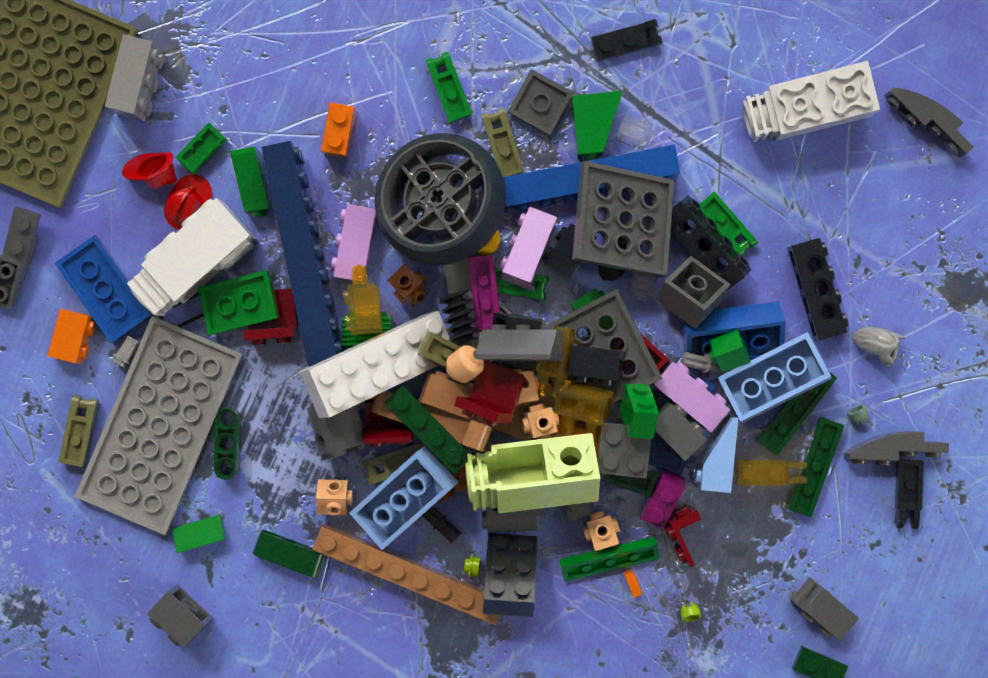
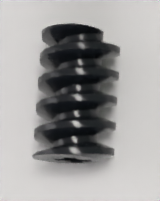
(459, 317)

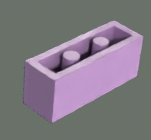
(354, 241)
(527, 247)
(692, 396)

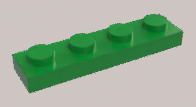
(609, 559)

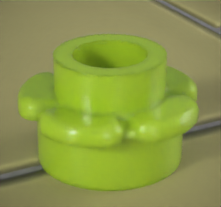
(472, 566)

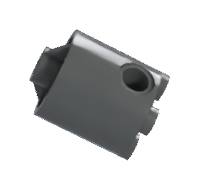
(338, 433)
(511, 521)

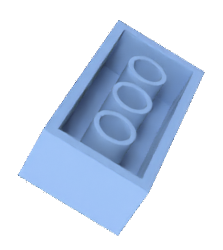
(774, 377)
(404, 497)

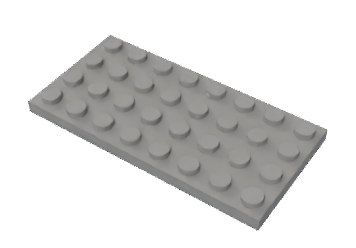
(158, 425)

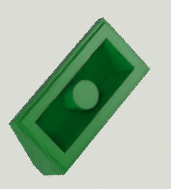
(199, 533)

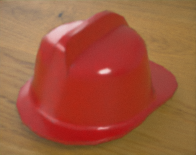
(152, 169)
(186, 199)

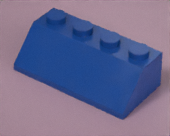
(758, 324)

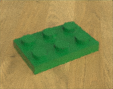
(238, 302)

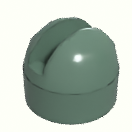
(858, 414)

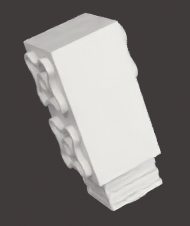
(812, 103)
(191, 257)

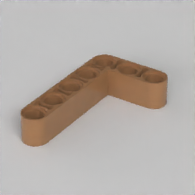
(463, 430)

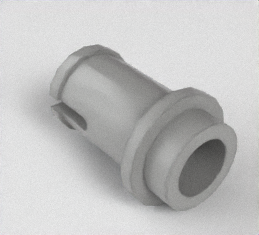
(126, 352)

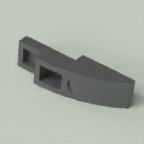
(922, 110)
(17, 254)
(887, 447)

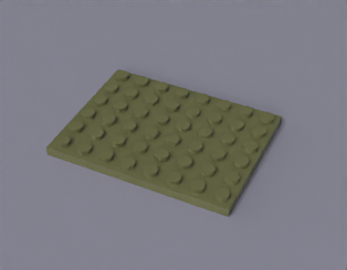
(52, 90)

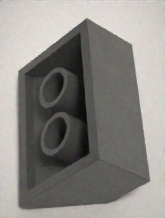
(521, 344)

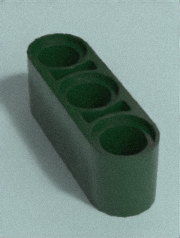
(222, 454)
(289, 553)

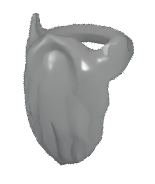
(878, 342)

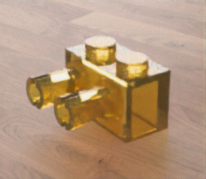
(584, 404)

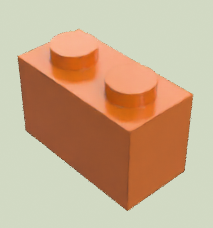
(338, 130)
(71, 336)

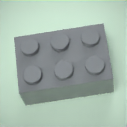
(134, 78)

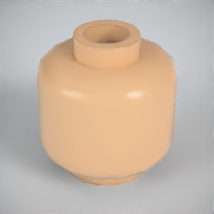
(463, 365)

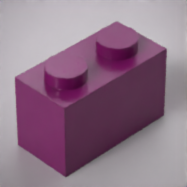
(663, 498)

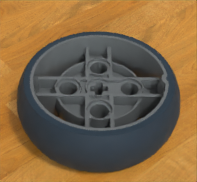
(412, 163)

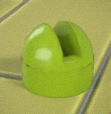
(690, 613)

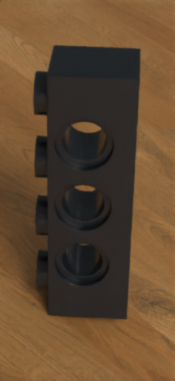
(706, 228)
(806, 280)

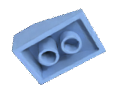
(716, 463)

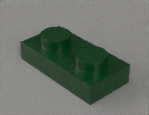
(818, 665)

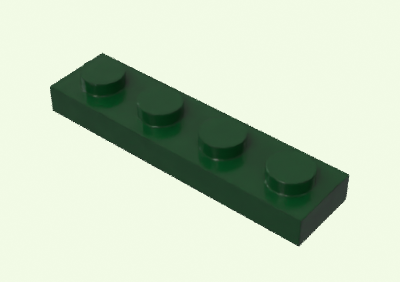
(792, 417)
(427, 429)
(818, 459)

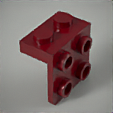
(279, 329)
(493, 395)
(383, 429)
(682, 517)

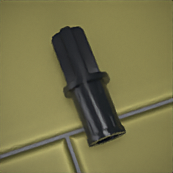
(440, 523)

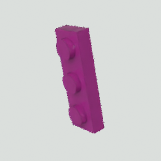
(484, 290)

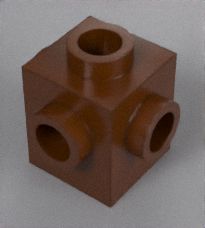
(409, 285)

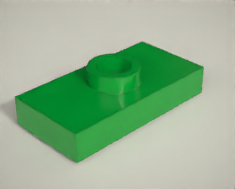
(201, 148)

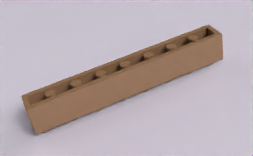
(442, 394)
(402, 571)

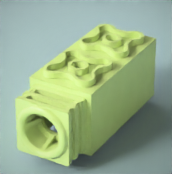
(534, 474)

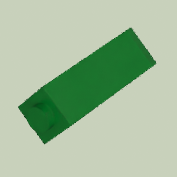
(592, 121)
(251, 181)

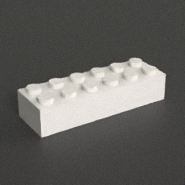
(371, 366)

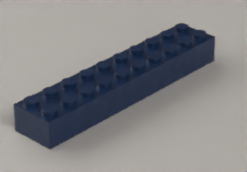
(302, 251)

